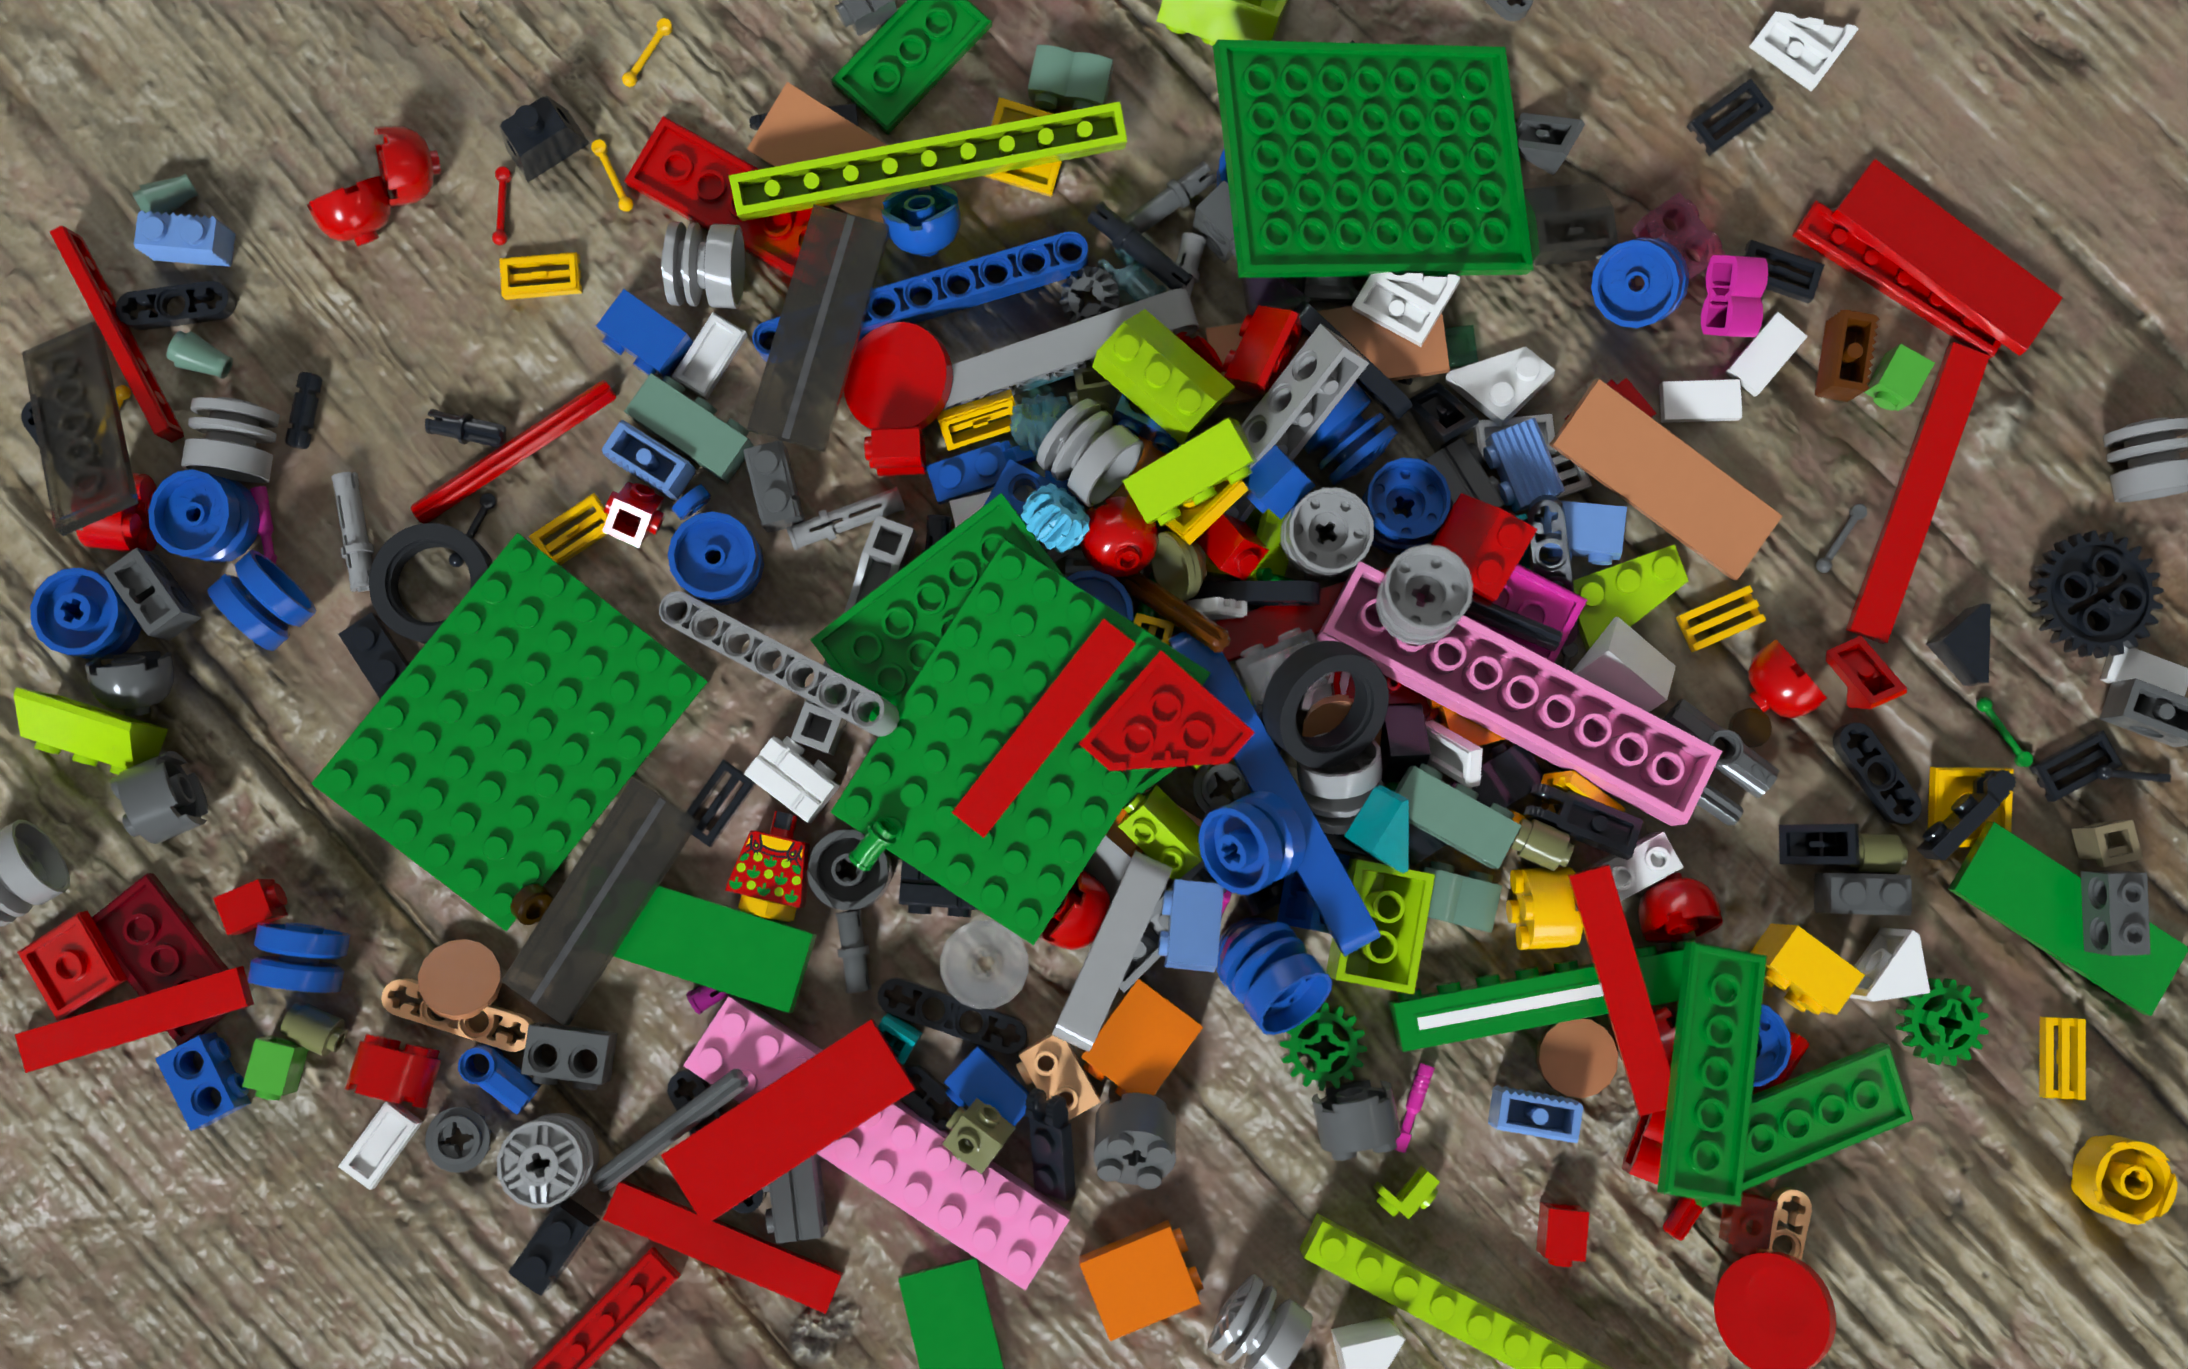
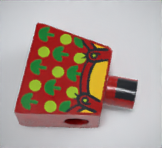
(773, 864)

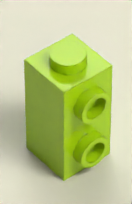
(1163, 831)

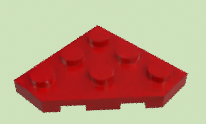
(1166, 723)

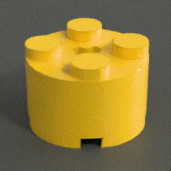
(1543, 909)
(2123, 1179)

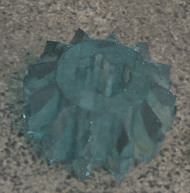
(1035, 419)

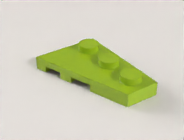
(1627, 591)

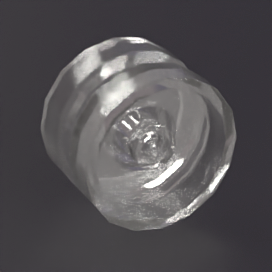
(984, 987)

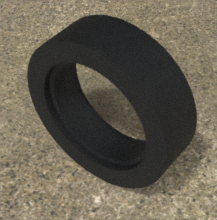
(393, 557)
(1358, 726)

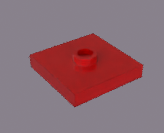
(72, 965)

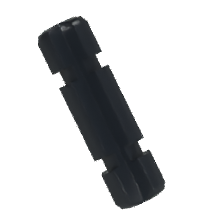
(303, 410)

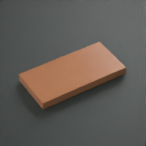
(805, 130)

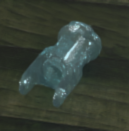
(1132, 277)

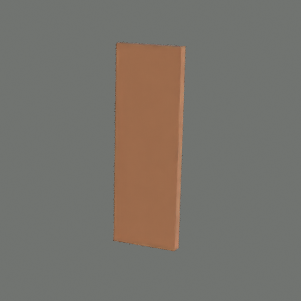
(1385, 349)
(1665, 479)

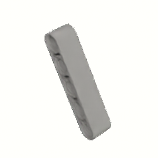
(1112, 951)

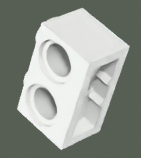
(1650, 862)

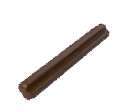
(1176, 611)

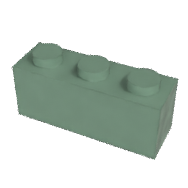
(690, 426)
(1457, 816)

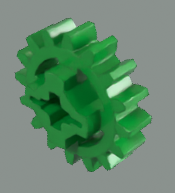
(1938, 1039)
(1322, 1064)

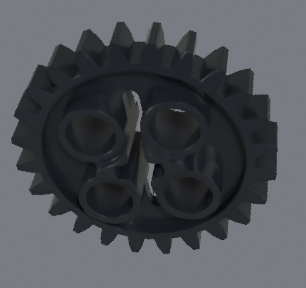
(2114, 624)

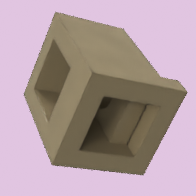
(2108, 842)

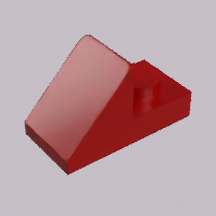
(1865, 674)

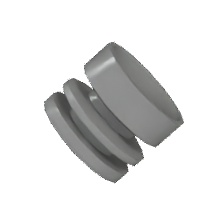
(697, 264)
(231, 439)
(1089, 452)
(2151, 458)
(1349, 529)
(1446, 589)
(1341, 791)
(29, 870)
(571, 1154)
(1253, 1327)

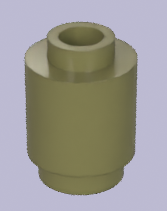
(1543, 844)
(1880, 854)
(314, 1029)

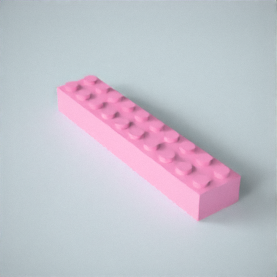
(1533, 704)
(897, 1153)

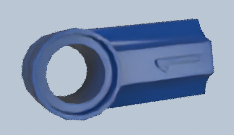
(502, 1079)

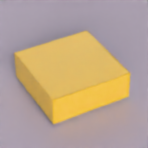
(766, 908)

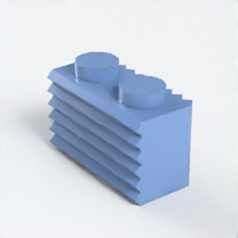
(184, 238)
(648, 460)
(1522, 464)
(1535, 1114)

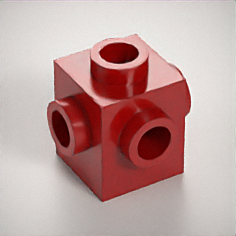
(633, 513)

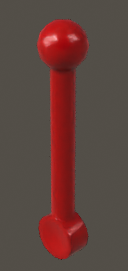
(504, 176)

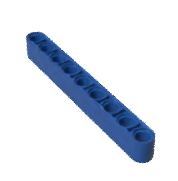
(972, 272)
(1266, 771)

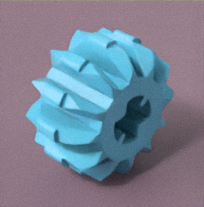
(1055, 518)

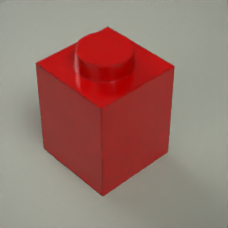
(1233, 546)
(251, 904)
(1562, 1233)

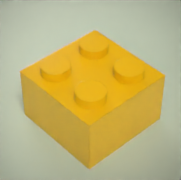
(1806, 969)

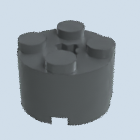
(160, 798)
(826, 871)
(1356, 1119)
(1135, 1140)

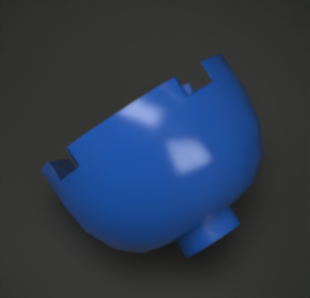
(922, 219)

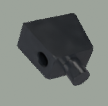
(541, 136)

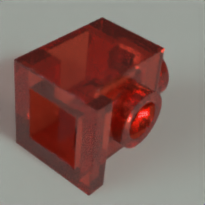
(1736, 1217)

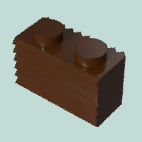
(1846, 355)

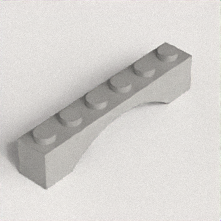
(882, 557)

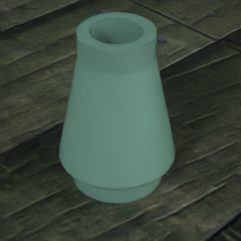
(165, 194)
(195, 354)

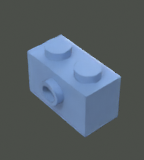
(1592, 532)
(1192, 925)

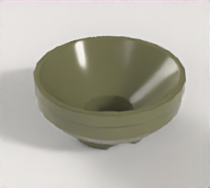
(1179, 566)

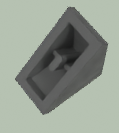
(1546, 139)

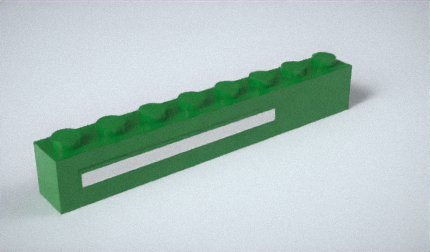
(1523, 1001)

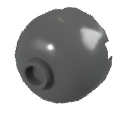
(132, 681)

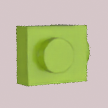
(1416, 1193)

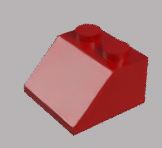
(1264, 351)
(1486, 542)

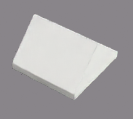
(1627, 667)
(1892, 966)
(1367, 1344)

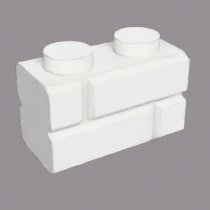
(792, 778)

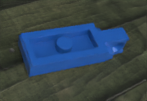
(973, 470)

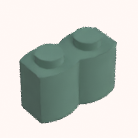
(1069, 78)
(1463, 899)

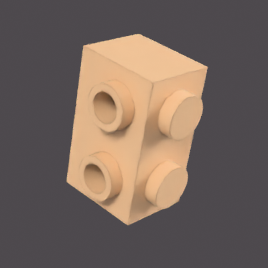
(1058, 1072)

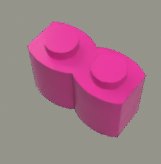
(1734, 296)

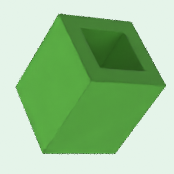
(1899, 378)
(275, 1067)

